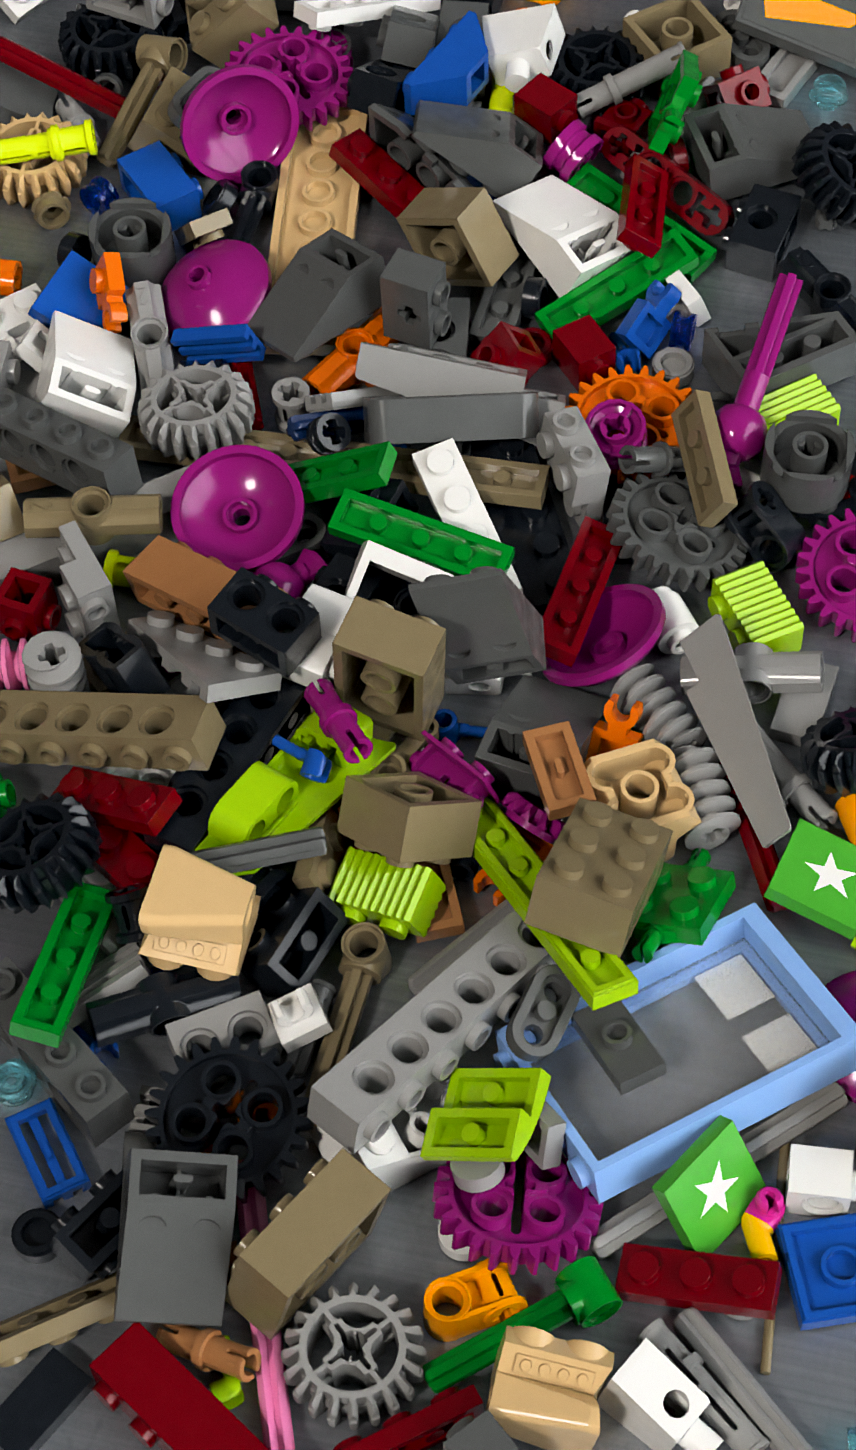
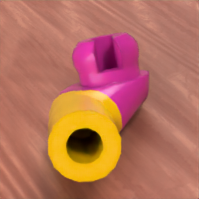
(761, 1222)

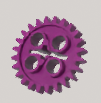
(307, 65)
(826, 566)
(553, 1222)

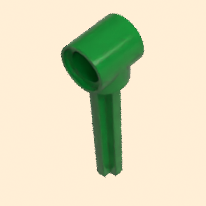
(581, 1296)

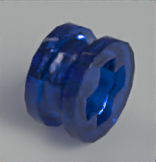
(98, 195)
(682, 330)

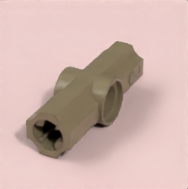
(96, 514)

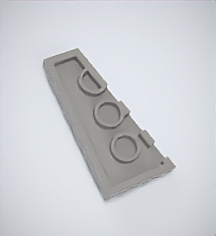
(202, 660)

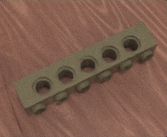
(109, 729)

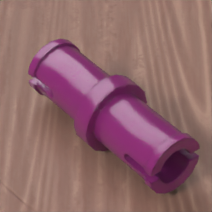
(338, 720)

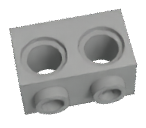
(223, 1021)

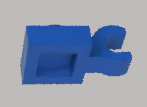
(646, 321)

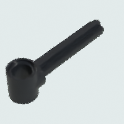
(255, 199)

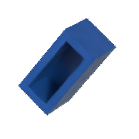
(161, 178)

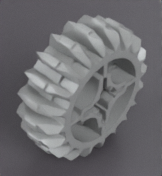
(196, 410)
(384, 1326)

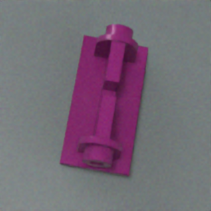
(445, 761)

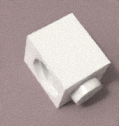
(819, 1181)

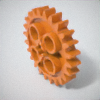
(649, 393)

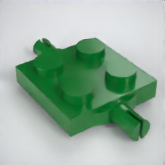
(678, 92)
(683, 905)

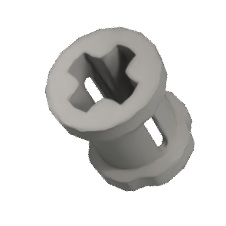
(285, 398)

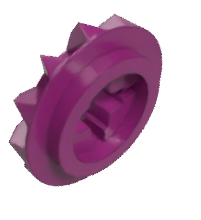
(531, 817)

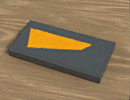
(809, 28)

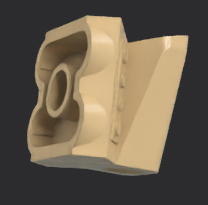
(645, 785)
(197, 916)
(548, 1388)

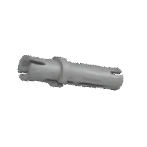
(628, 81)
(797, 787)
(747, 1435)

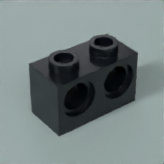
(377, 83)
(258, 628)

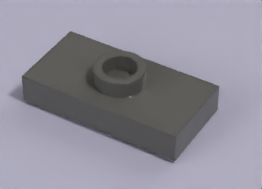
(619, 1046)

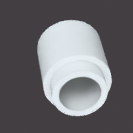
(678, 621)

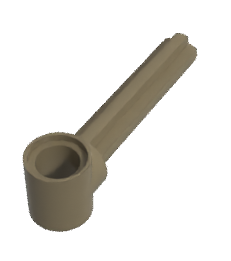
(154, 57)
(353, 993)

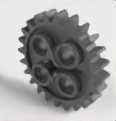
(661, 533)

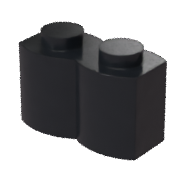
(123, 661)

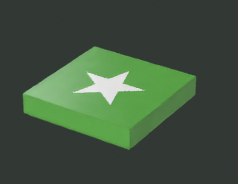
(817, 878)
(709, 1187)

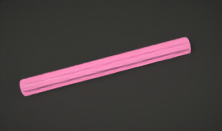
(271, 1385)

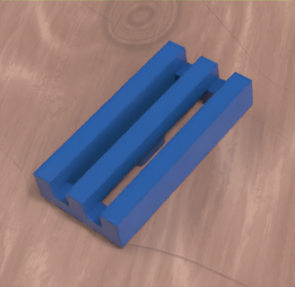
(225, 342)
(64, 1187)

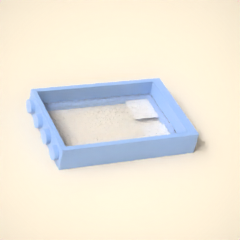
(739, 1040)

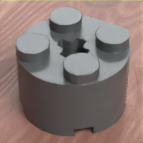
(139, 234)
(808, 461)

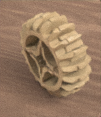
(35, 177)

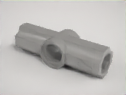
(149, 325)
(769, 671)

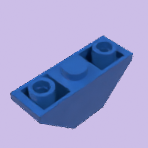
(452, 69)

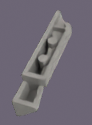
(428, 372)
(733, 729)

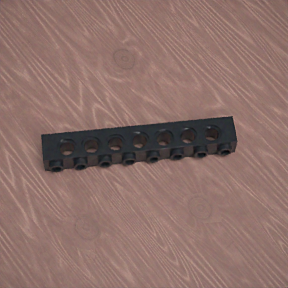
(250, 724)

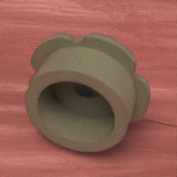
(53, 217)

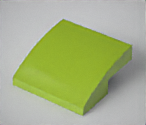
(486, 1115)

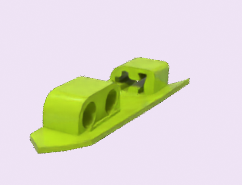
(278, 799)

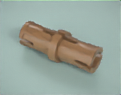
(210, 1350)

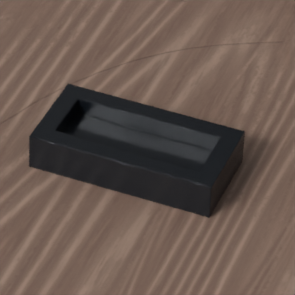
(42, 1402)

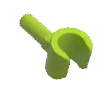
(228, 1390)

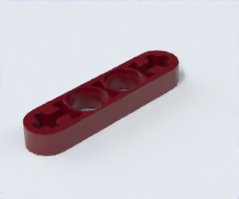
(676, 175)

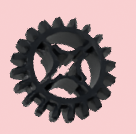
(100, 43)
(591, 56)
(828, 171)
(830, 753)
(45, 851)

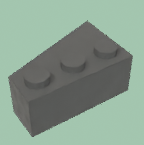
(812, 345)

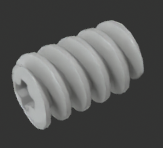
(54, 663)
(662, 715)
(705, 777)

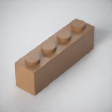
(179, 581)

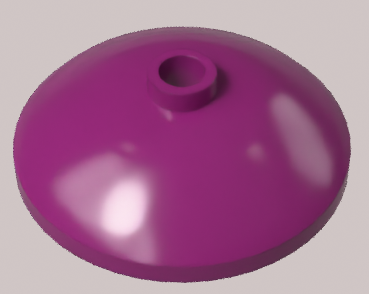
(260, 130)
(216, 285)
(235, 484)
(618, 637)

